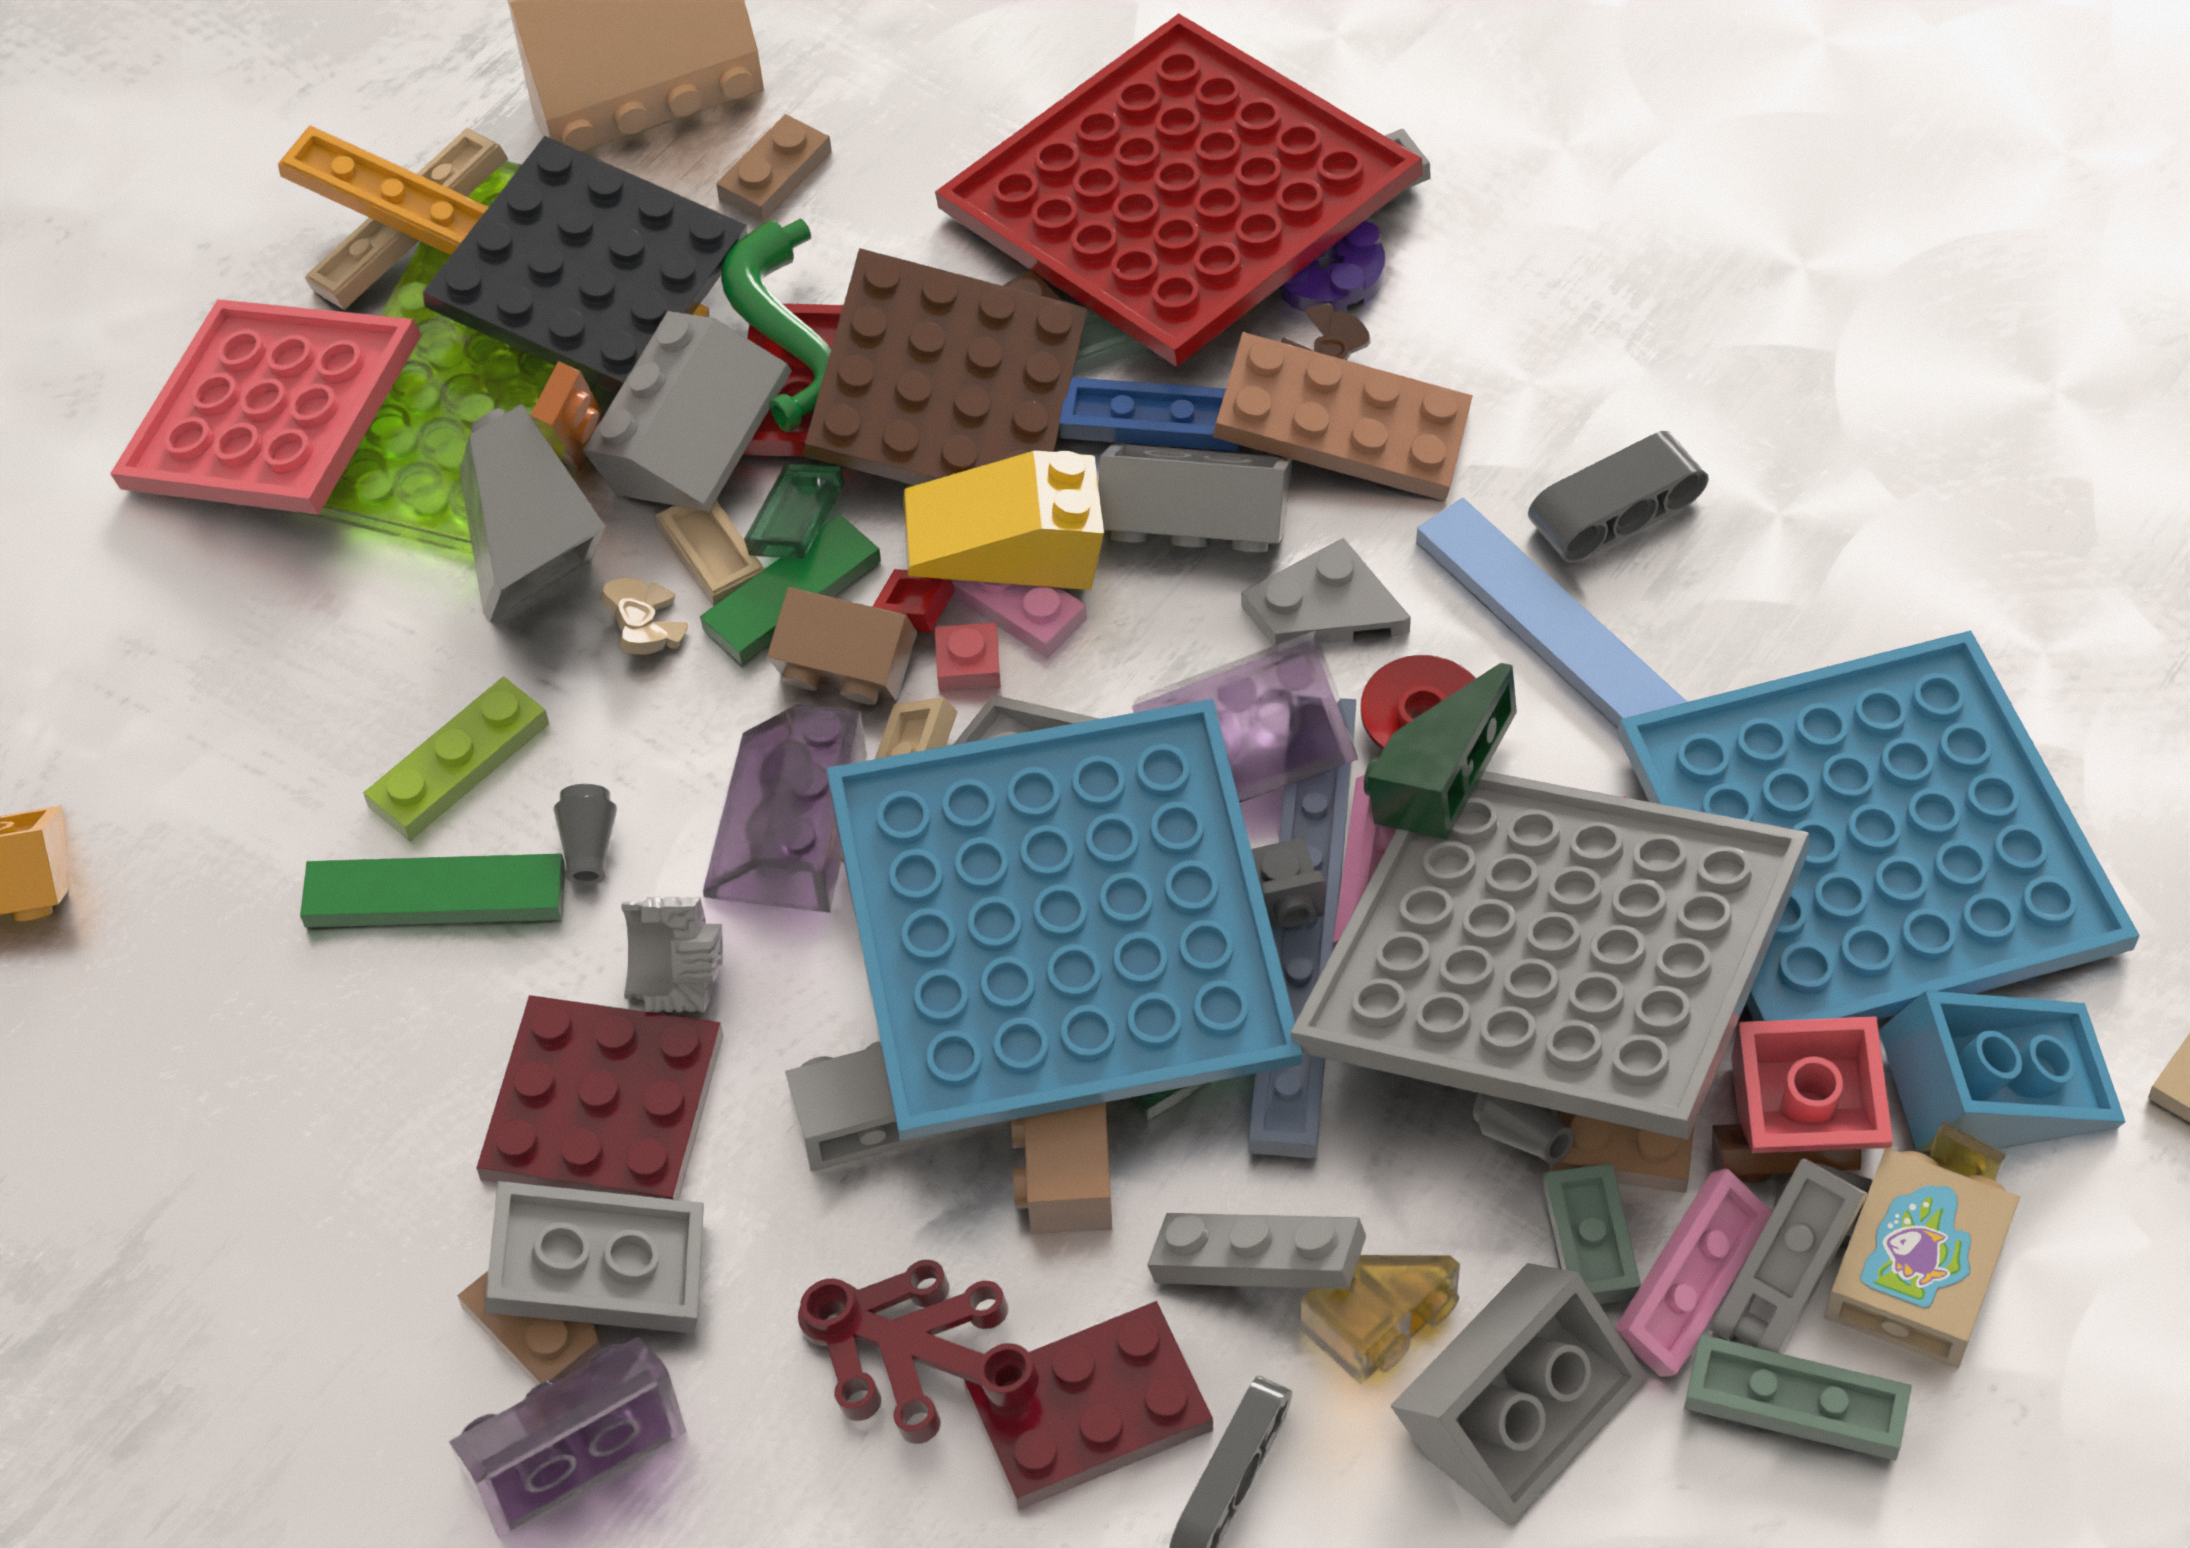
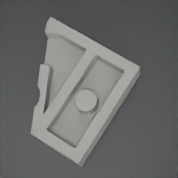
(1324, 594)

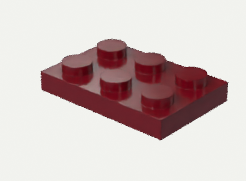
(1097, 1406)

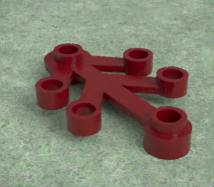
(911, 1340)

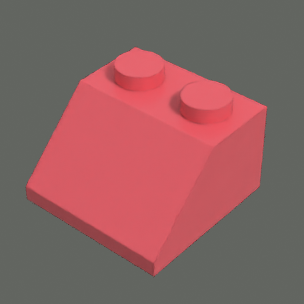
(1811, 1085)

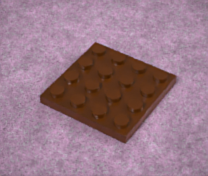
(940, 372)

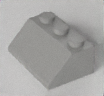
(685, 413)
(1193, 495)
(1521, 1389)

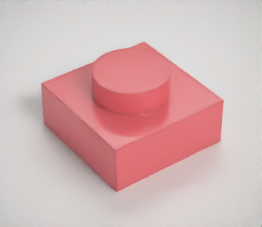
(967, 656)

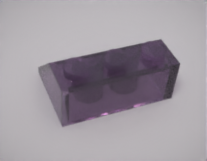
(1274, 714)
(778, 817)
(569, 1434)

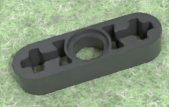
(1233, 1466)

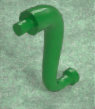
(742, 278)

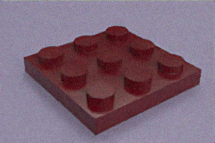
(601, 1099)

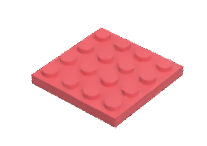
(267, 406)

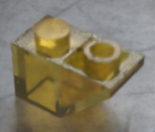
(1381, 1310)

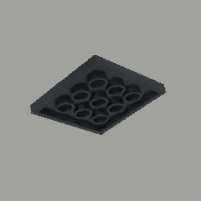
(582, 263)

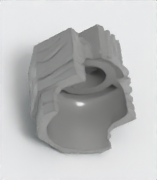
(671, 953)

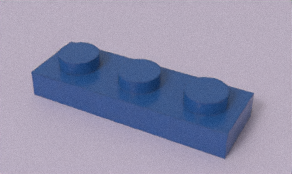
(1142, 414)

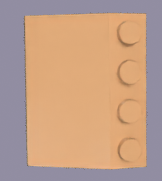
(631, 63)

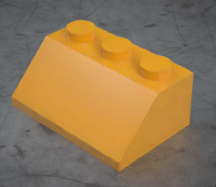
(32, 862)

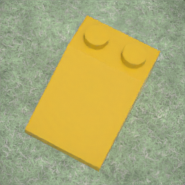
(1009, 522)

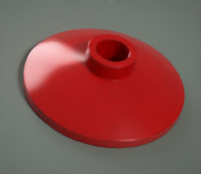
(1406, 691)

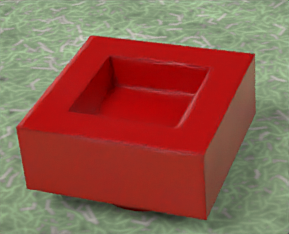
(917, 597)

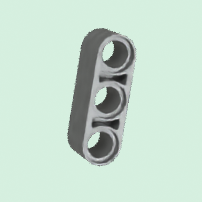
(1618, 496)

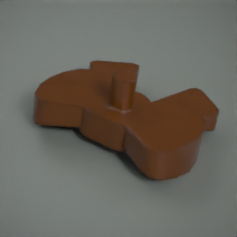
(1340, 331)

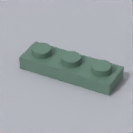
(1798, 1397)

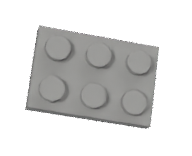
(595, 1257)

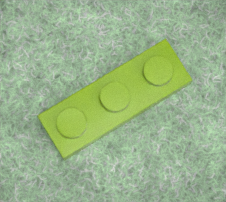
(456, 758)

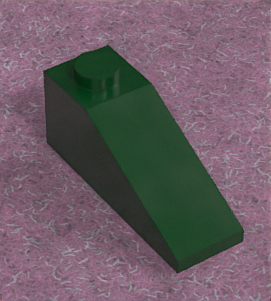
(1441, 756)

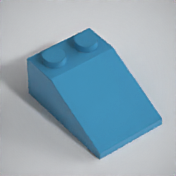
(1999, 1069)

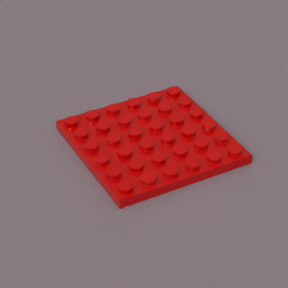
(1179, 187)

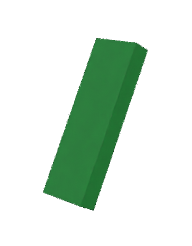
(748, 616)

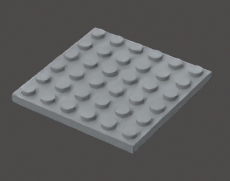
(1559, 952)

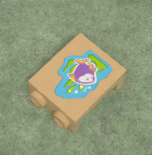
(1922, 1256)

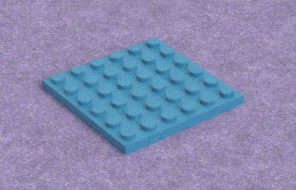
(1927, 823)
(1060, 919)

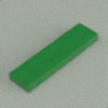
(433, 890)

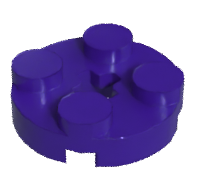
(1346, 283)

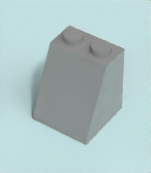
(521, 511)

